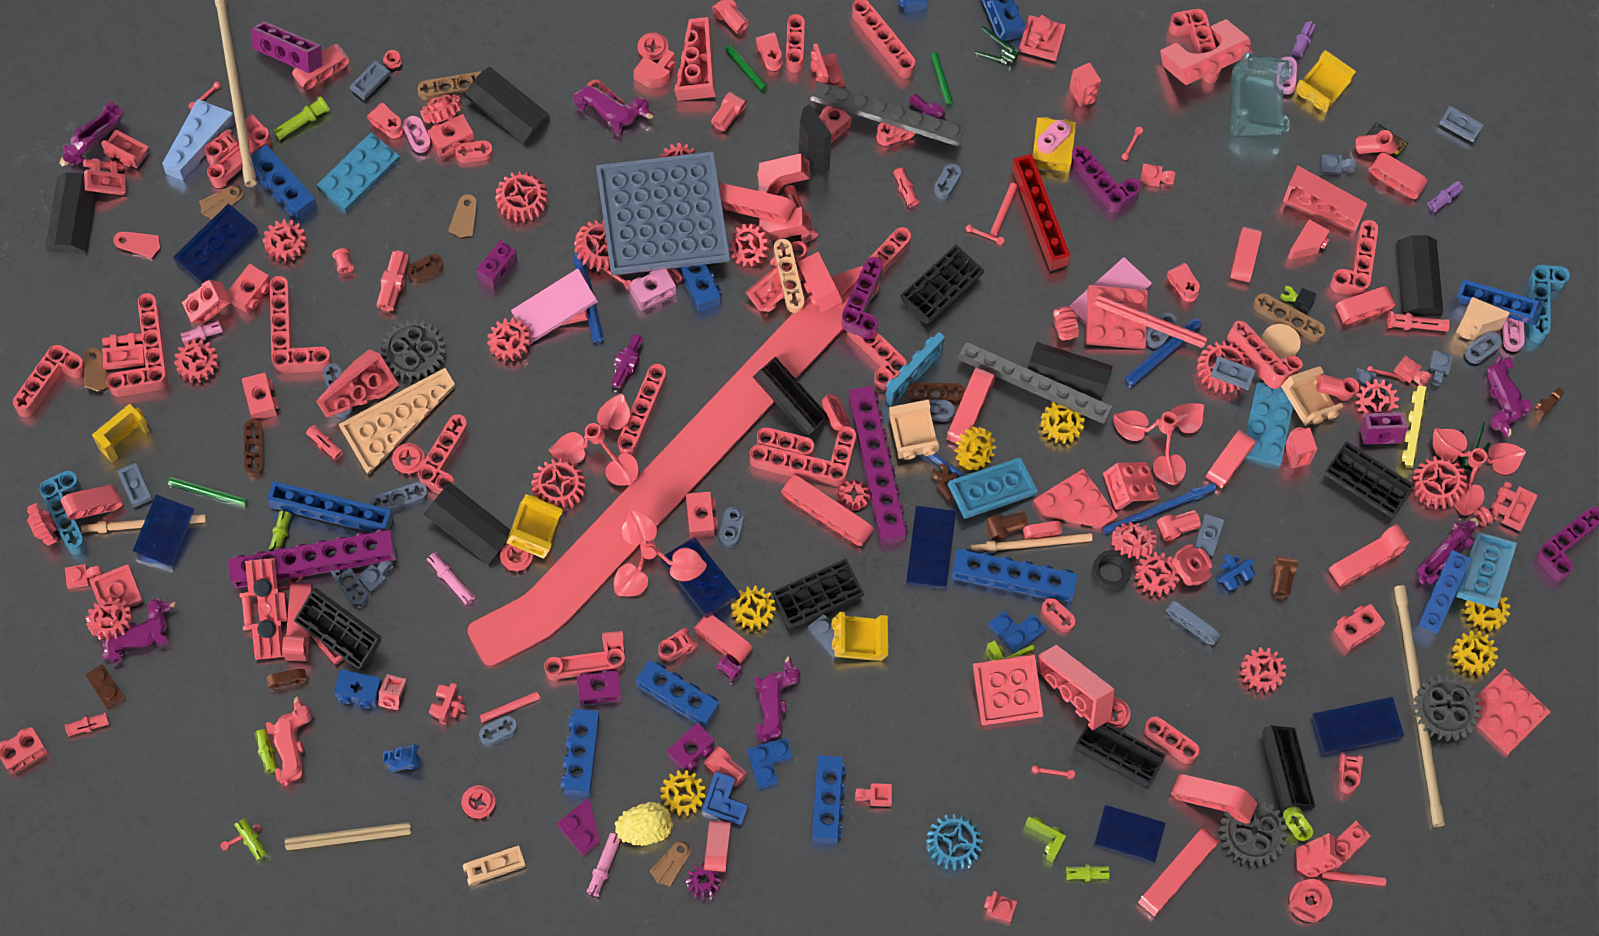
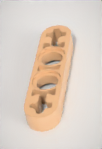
(788, 275)

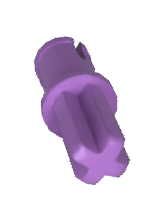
(1303, 39)
(1445, 196)

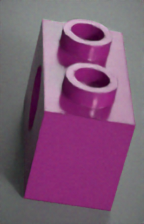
(497, 264)
(1383, 428)
(610, 692)
(694, 737)

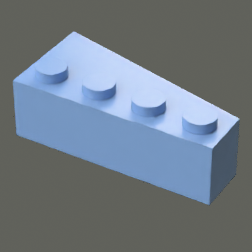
(199, 129)

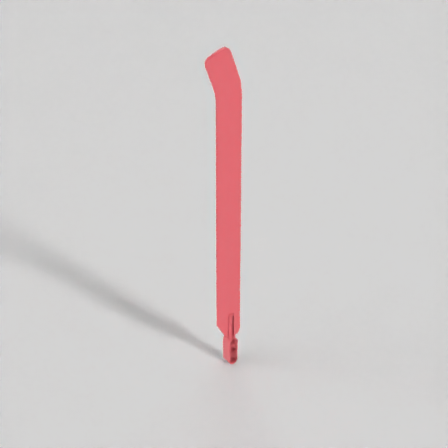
(668, 476)

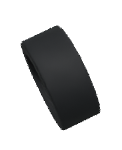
(1111, 585)

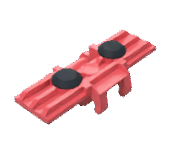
(271, 606)

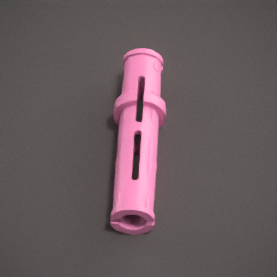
(445, 572)
(601, 874)

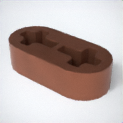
(425, 268)
(286, 678)

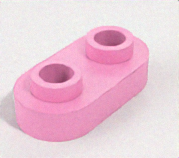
(1293, 78)
(417, 135)
(1054, 135)
(1513, 334)

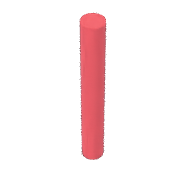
(1003, 210)
(509, 707)
(1357, 878)

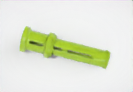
(308, 114)

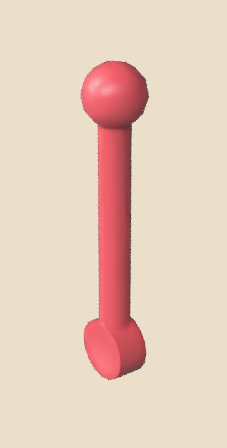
(217, 85)
(1138, 131)
(1000, 240)
(627, 283)
(1371, 369)
(1070, 774)
(225, 845)

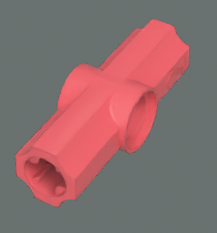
(393, 281)

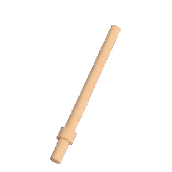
(104, 527)
(992, 547)

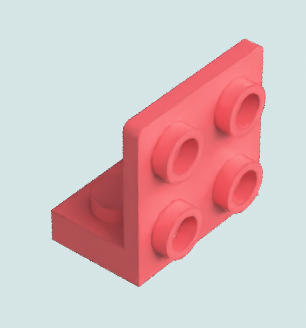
(826, 68)
(1130, 483)

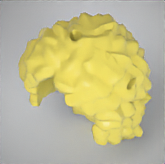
(644, 824)

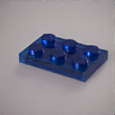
(163, 530)
(1129, 834)

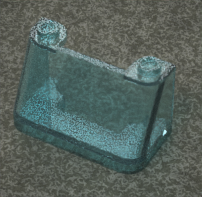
(1258, 96)

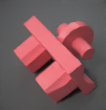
(443, 711)

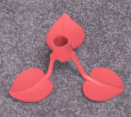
(612, 414)
(1187, 417)
(1504, 457)
(641, 530)

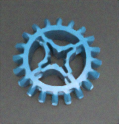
(962, 844)

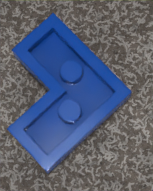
(1017, 636)
(763, 758)
(718, 800)

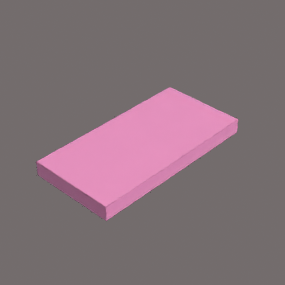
(1119, 276)
(555, 305)

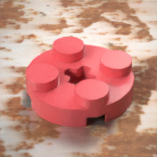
(1190, 574)
(1312, 912)

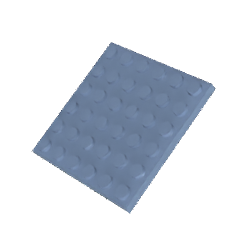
(662, 213)

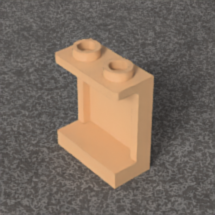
(1308, 403)
(913, 429)

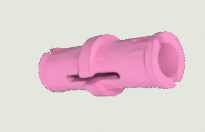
(201, 332)

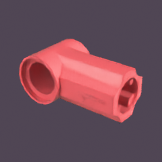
(728, 11)
(730, 108)
(1377, 143)
(1337, 386)
(1174, 526)
(721, 761)

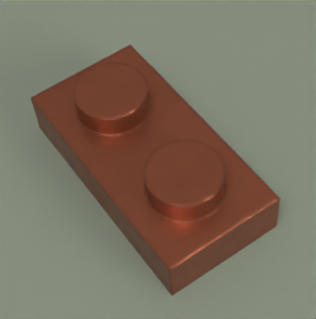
(105, 686)

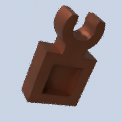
(1545, 405)
(943, 479)

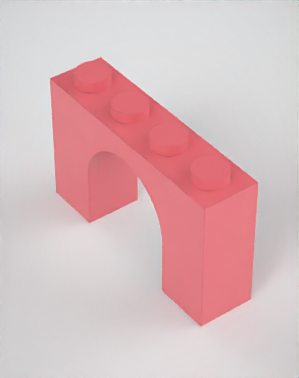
(1190, 67)
(774, 176)

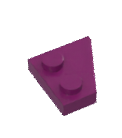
(580, 828)

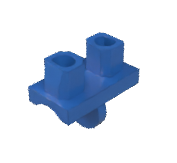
(1243, 567)
(402, 758)

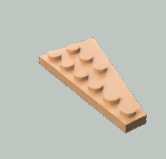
(385, 425)

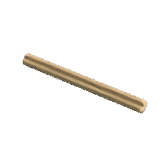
(347, 836)

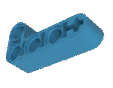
(1543, 287)
(60, 518)

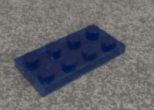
(215, 243)
(931, 547)
(709, 590)
(1358, 725)

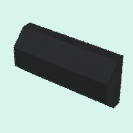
(506, 104)
(814, 140)
(70, 215)
(1419, 275)
(941, 284)
(1071, 370)
(790, 396)
(1369, 479)
(468, 523)
(817, 593)
(338, 628)
(1121, 752)
(1288, 767)

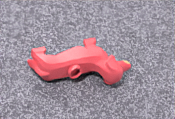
(287, 743)

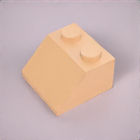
(1480, 319)

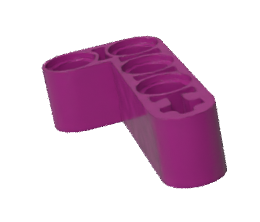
(1083, 161)
(863, 295)
(1572, 538)

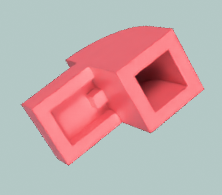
(655, 74)

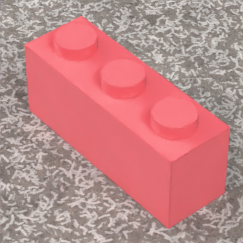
(818, 282)

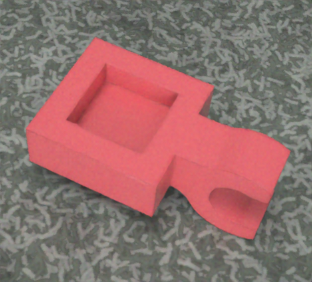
(1042, 30)
(1153, 175)
(1410, 370)
(79, 575)
(877, 794)

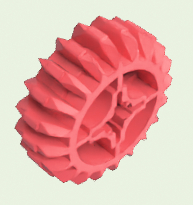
(534, 188)
(588, 239)
(1221, 351)
(566, 483)
(1424, 486)

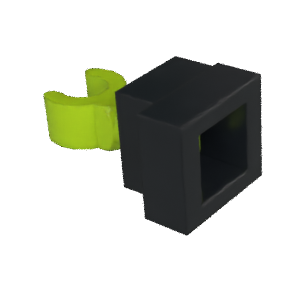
(1303, 300)

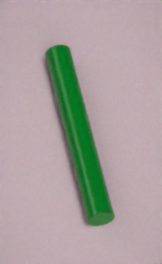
(746, 67)
(942, 79)

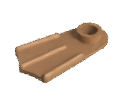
(216, 202)
(464, 217)
(94, 373)
(670, 865)

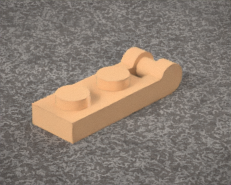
(494, 865)

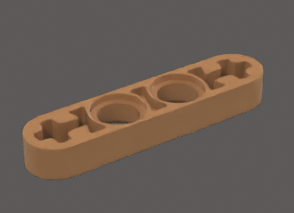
(454, 81)
(1291, 314)

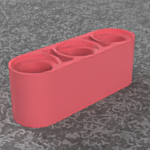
(795, 35)
(332, 61)
(1398, 175)
(1246, 254)
(1365, 305)
(778, 437)
(1230, 459)
(91, 502)
(723, 638)
(1166, 731)
(717, 846)

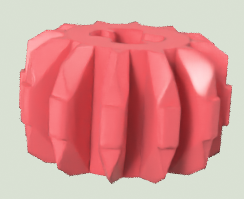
(1066, 323)

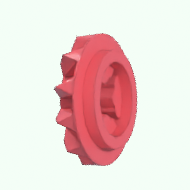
(647, 41)
(401, 453)
(846, 500)
(507, 554)
(1124, 715)
(475, 793)

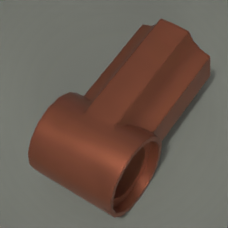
(1002, 526)
(1284, 571)

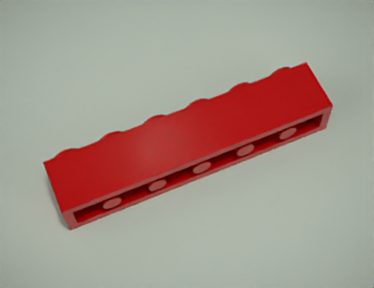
(1041, 212)

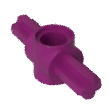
(931, 109)
(627, 361)

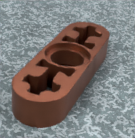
(921, 386)
(259, 455)

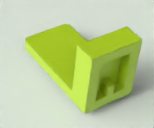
(996, 652)
(1054, 833)

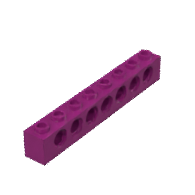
(887, 532)
(322, 563)

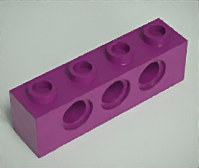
(286, 47)

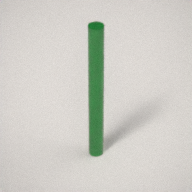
(207, 491)

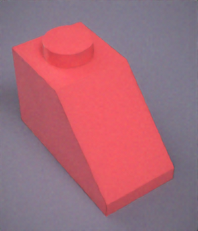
(1309, 241)

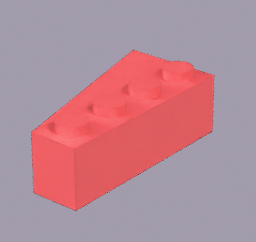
(696, 70)
(1324, 199)
(1078, 685)

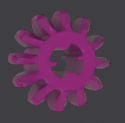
(700, 874)

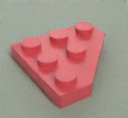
(1076, 503)

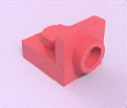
(391, 692)
(1000, 907)

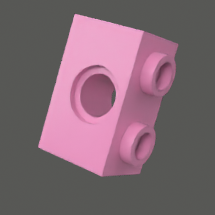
(646, 297)

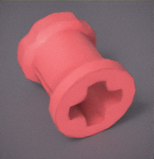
(343, 260)

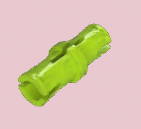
(280, 531)
(266, 750)
(251, 839)
(1087, 872)

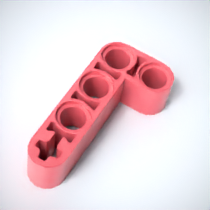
(1195, 29)
(1361, 257)
(1262, 358)
(885, 362)
(26, 400)
(971, 403)
(446, 452)
(1371, 556)
(296, 641)
(1216, 796)

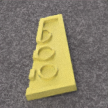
(1409, 455)

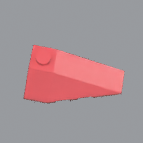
(361, 382)

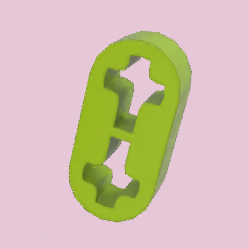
(1301, 821)

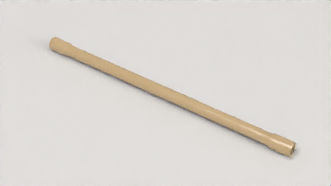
(248, 169)
(1436, 808)

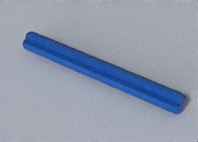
(593, 316)
(1161, 353)

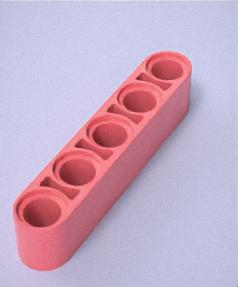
(887, 45)
(755, 203)
(642, 401)
(827, 510)
(1178, 871)

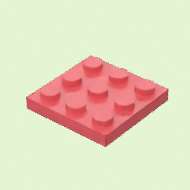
(1110, 329)
(1007, 689)
(1509, 711)

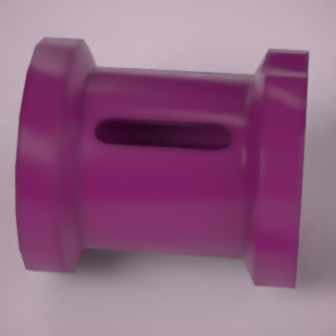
(729, 667)

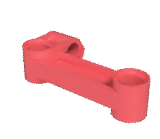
(232, 162)
(594, 662)

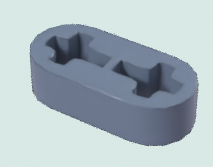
(951, 183)
(499, 735)

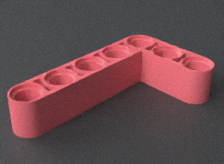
(283, 333)
(150, 351)
(808, 462)

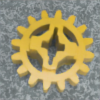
(1063, 431)
(974, 448)
(761, 604)
(1497, 616)
(1480, 646)
(687, 785)

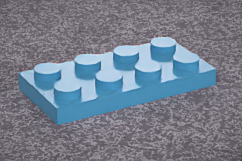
(358, 172)
(910, 373)
(1269, 424)
(992, 488)
(1487, 570)

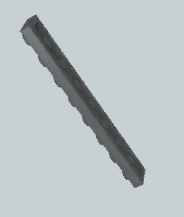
(887, 113)
(1035, 383)

